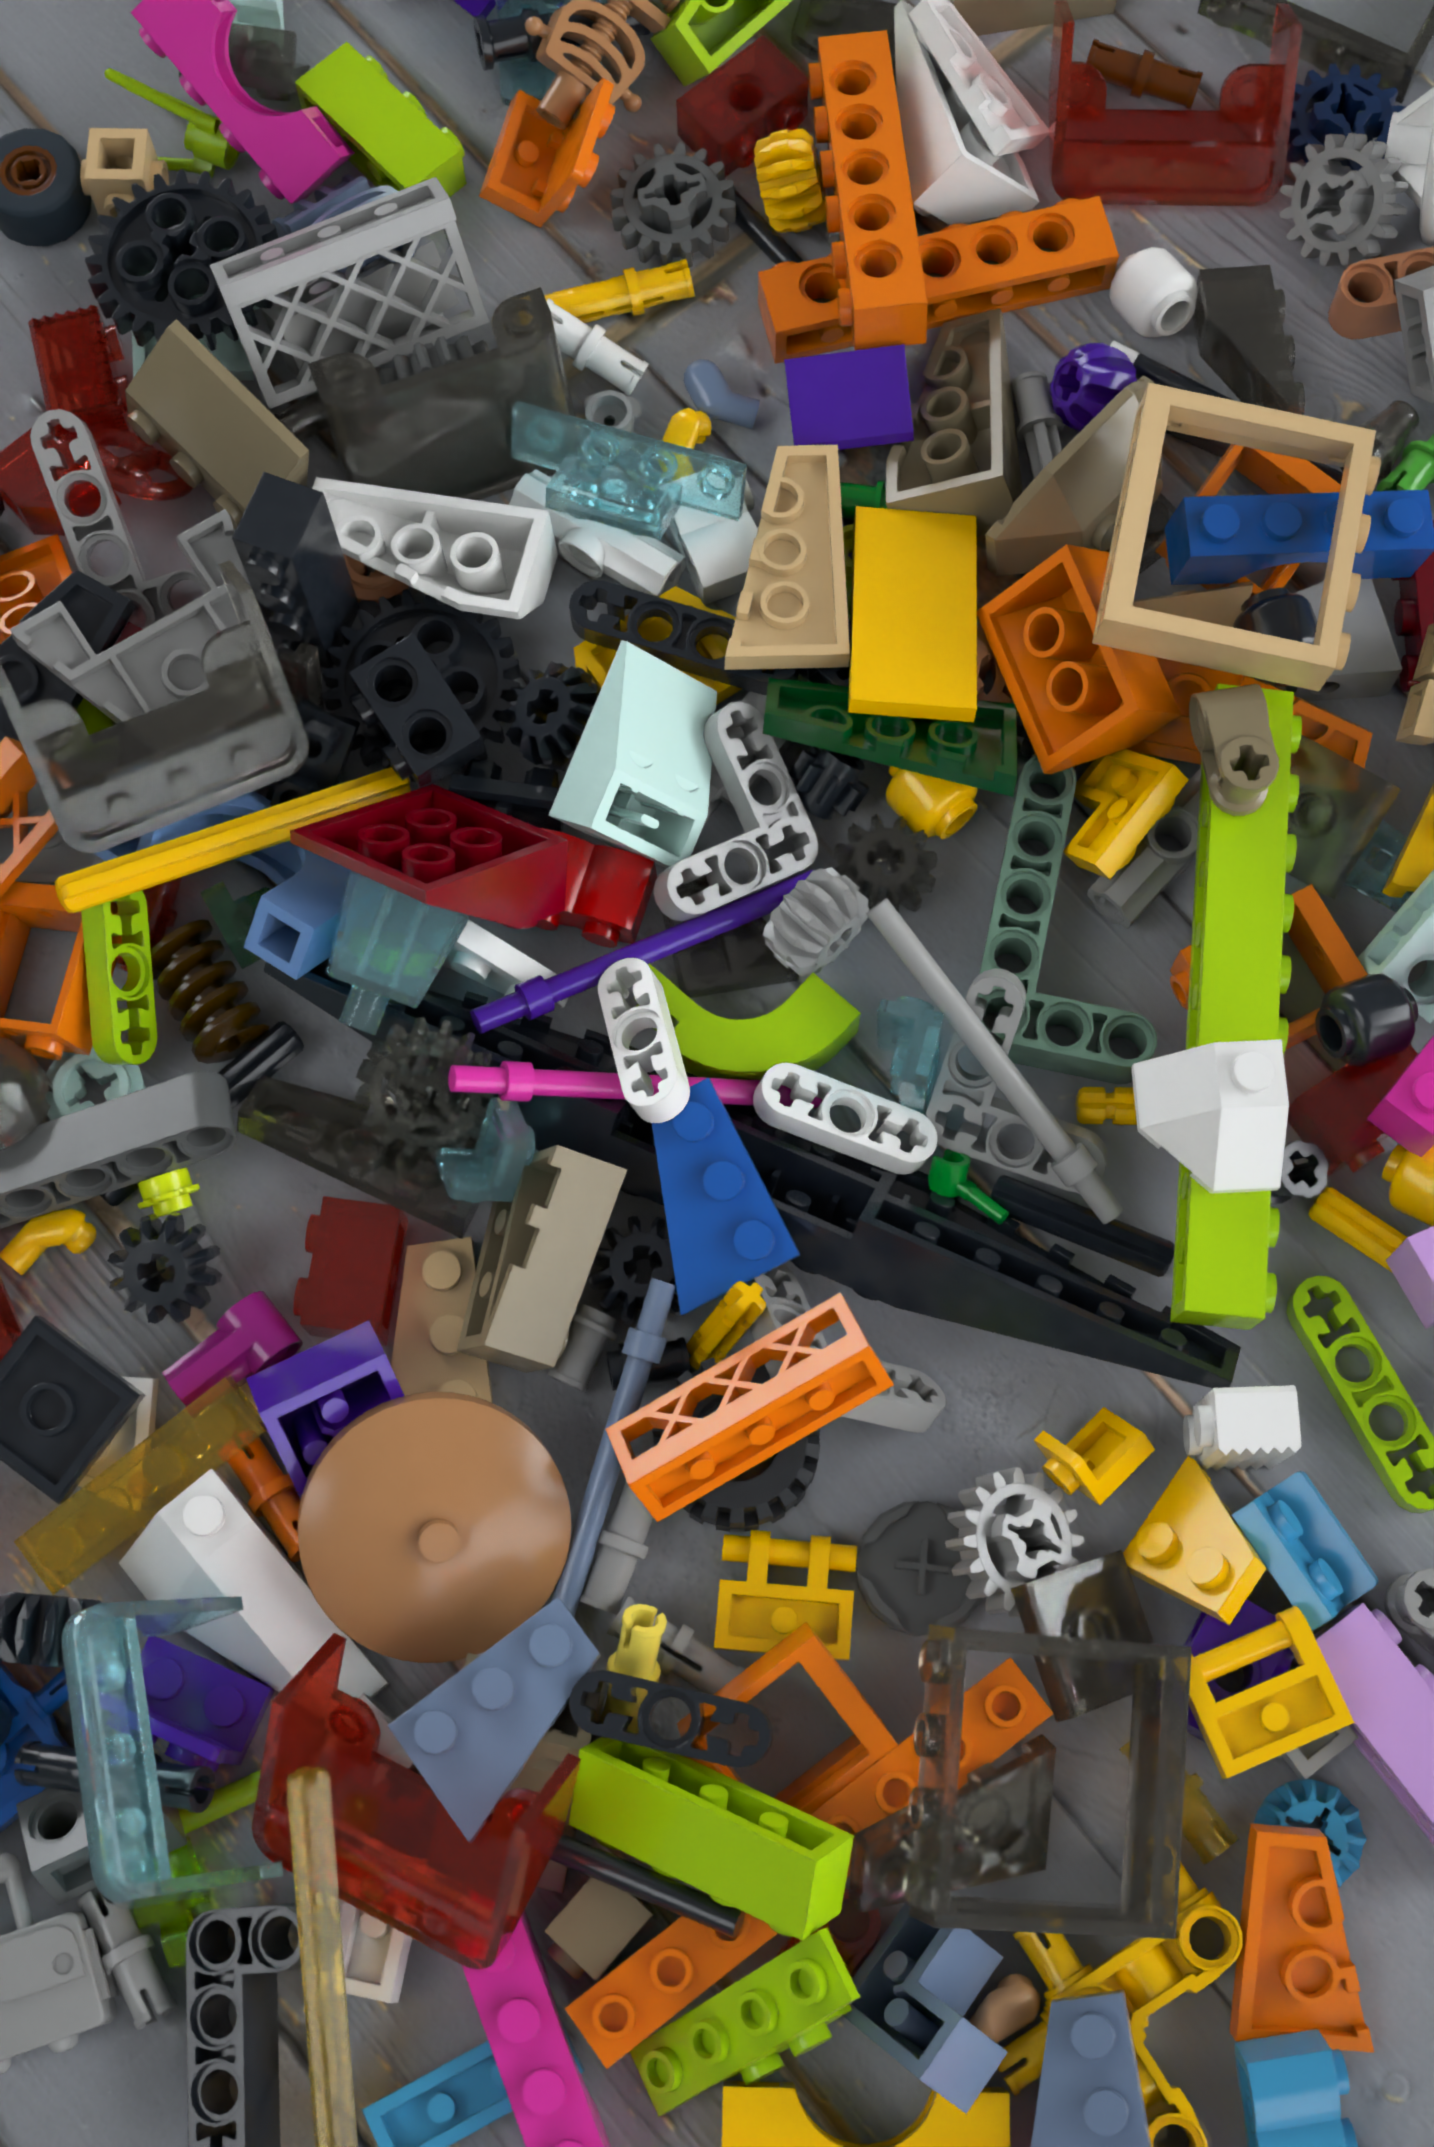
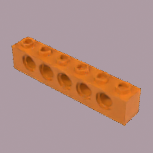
(871, 191)
(1025, 277)

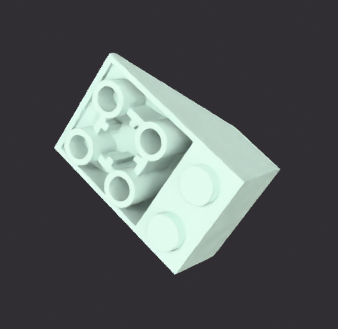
(642, 761)

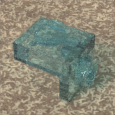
(497, 1161)

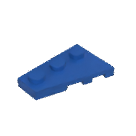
(715, 1203)

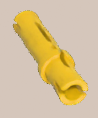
(627, 292)

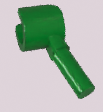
(949, 1179)

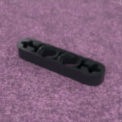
(678, 648)

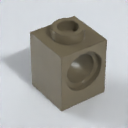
(595, 1928)

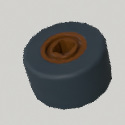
(40, 188)

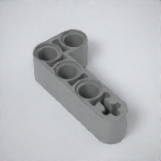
(105, 524)

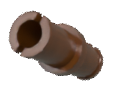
(1145, 74)

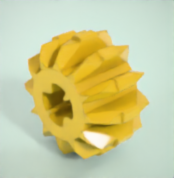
(790, 180)

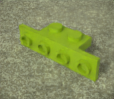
(749, 2025)

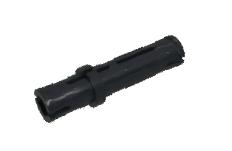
(58, 1769)

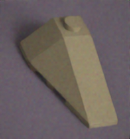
(963, 429)

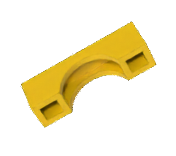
(774, 2117)

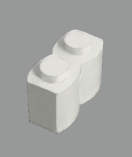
(715, 548)

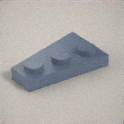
(494, 1712)

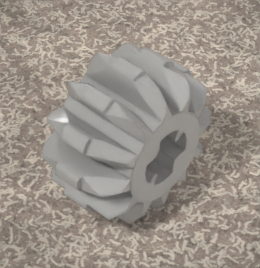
(816, 921)

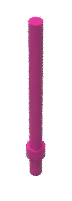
(521, 1081)

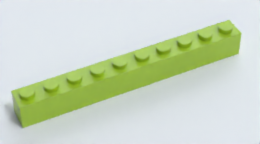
(1235, 998)

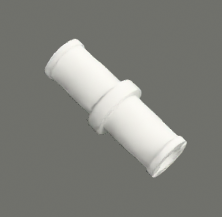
(595, 351)

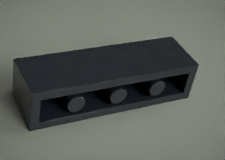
(296, 566)

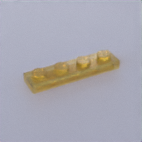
(140, 1485)

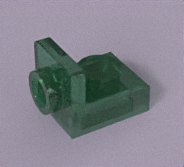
(234, 918)

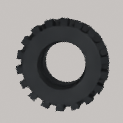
(764, 1497)

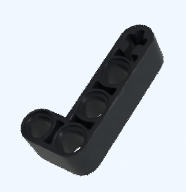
(251, 2046)

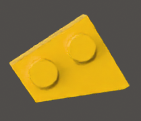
(1195, 1547)

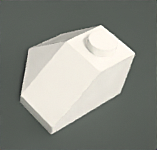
(1218, 1112)

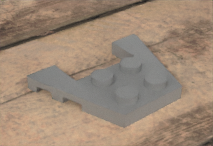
(158, 661)

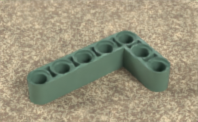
(1026, 937)

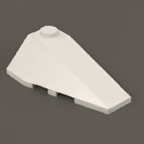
(446, 546)
(216, 1547)

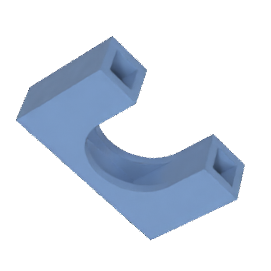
(292, 920)

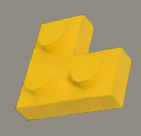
(1128, 799)

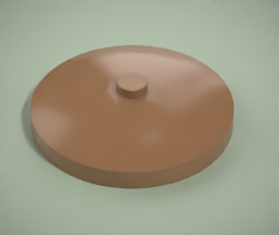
(433, 1527)

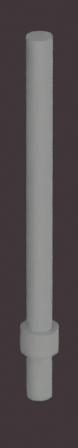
(1071, 1161)

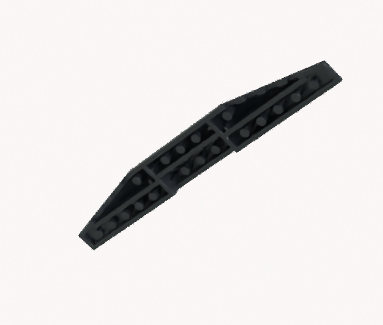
(846, 1216)

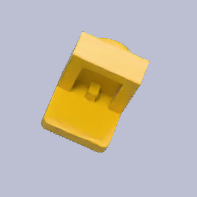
(1096, 1457)

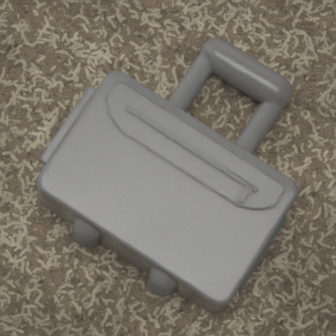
(48, 1977)

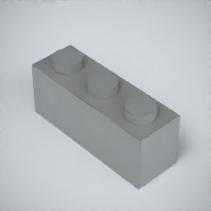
(359, 307)

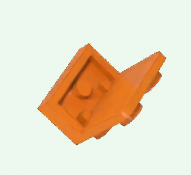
(541, 165)

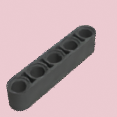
(116, 1145)

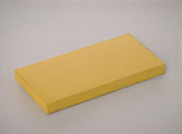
(913, 615)

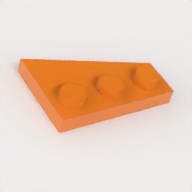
(1294, 1947)

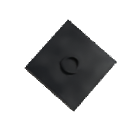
(58, 1408)

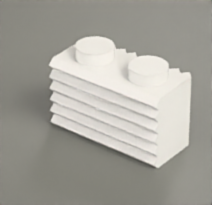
(1244, 1427)

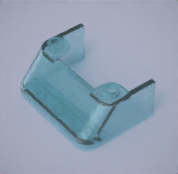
(118, 1754)

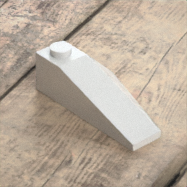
(945, 153)

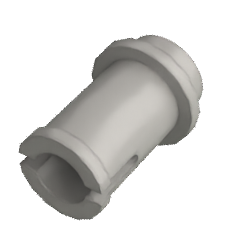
(584, 1347)

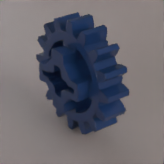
(1341, 107)

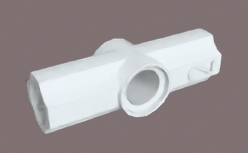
(599, 548)

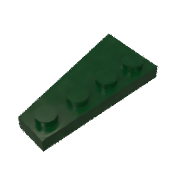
(957, 751)

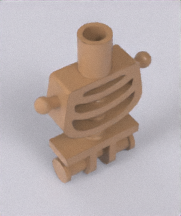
(580, 67)

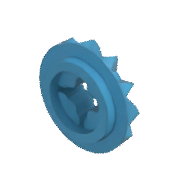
(1341, 1822)

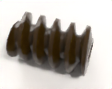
(200, 995)

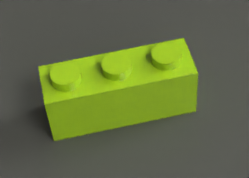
(382, 126)

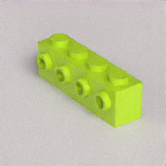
(713, 1834)

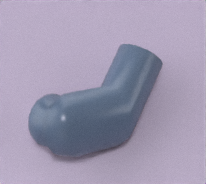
(714, 397)

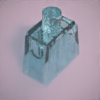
(387, 948)

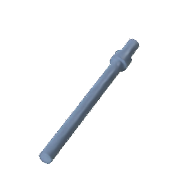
(643, 1349)

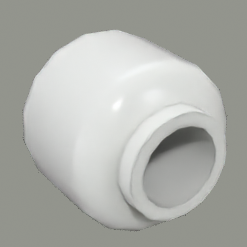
(1153, 293)

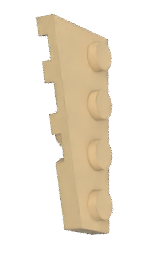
(796, 576)

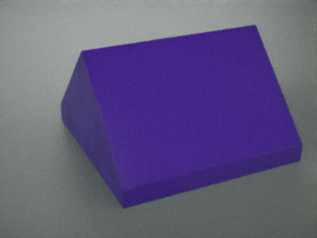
(850, 398)

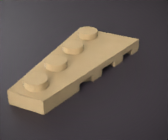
(431, 1320)

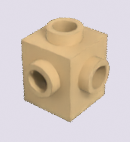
(117, 161)

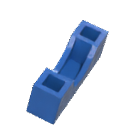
(1240, 534)

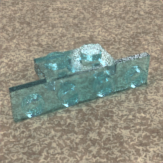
(622, 474)

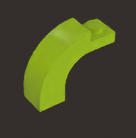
(801, 1031)

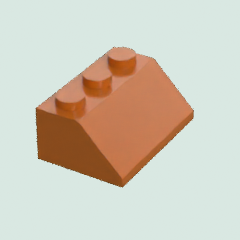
(1072, 693)

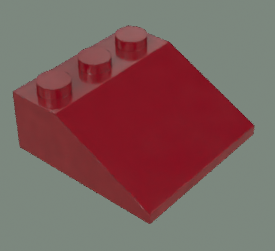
(449, 855)

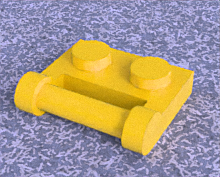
(1274, 1713)

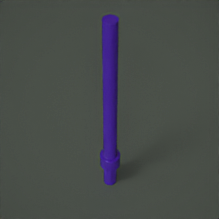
(537, 996)

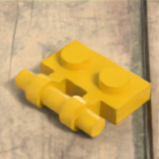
(761, 1614)

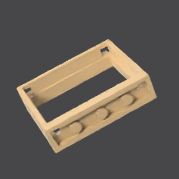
(1217, 645)

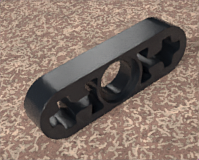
(616, 1724)

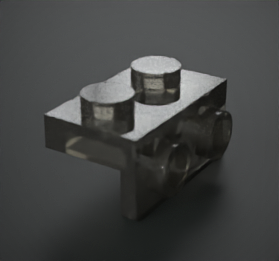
(265, 60)

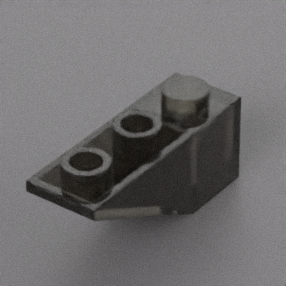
(1243, 336)

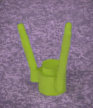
(201, 134)

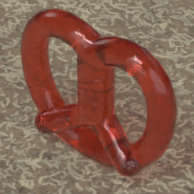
(130, 472)

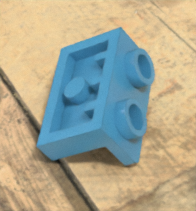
(1306, 1549)

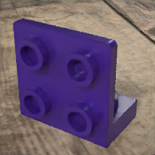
(200, 1705)

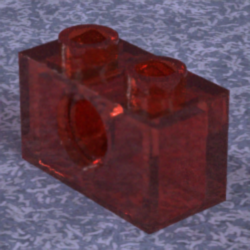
(752, 81)

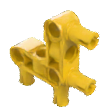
(1151, 1975)

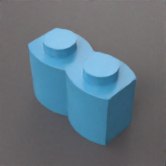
(1293, 2091)

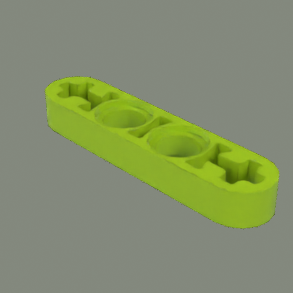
(1359, 1398)

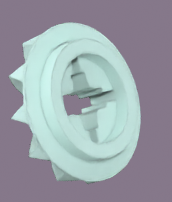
(69, 1083)

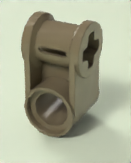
(1234, 746)

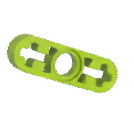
(105, 1017)

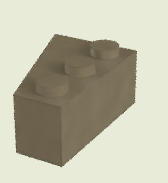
(538, 1259)

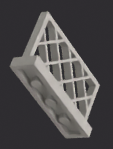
(343, 243)

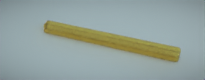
(321, 1957)

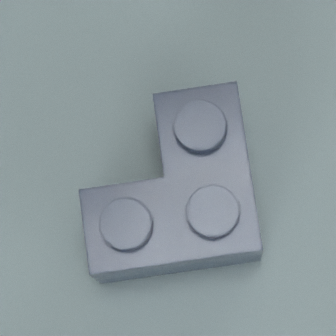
(915, 2004)

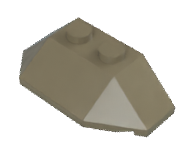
(1073, 494)

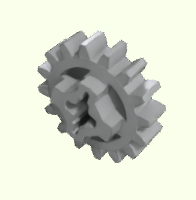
(1365, 204)
(1015, 1540)

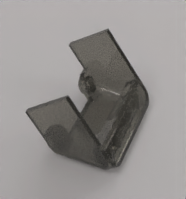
(173, 757)

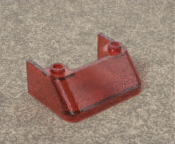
(1172, 154)
(391, 1833)

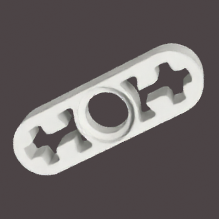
(661, 1055)
(808, 1084)

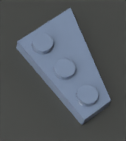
(1090, 2076)

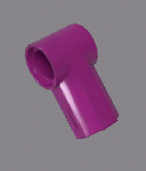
(247, 1341)

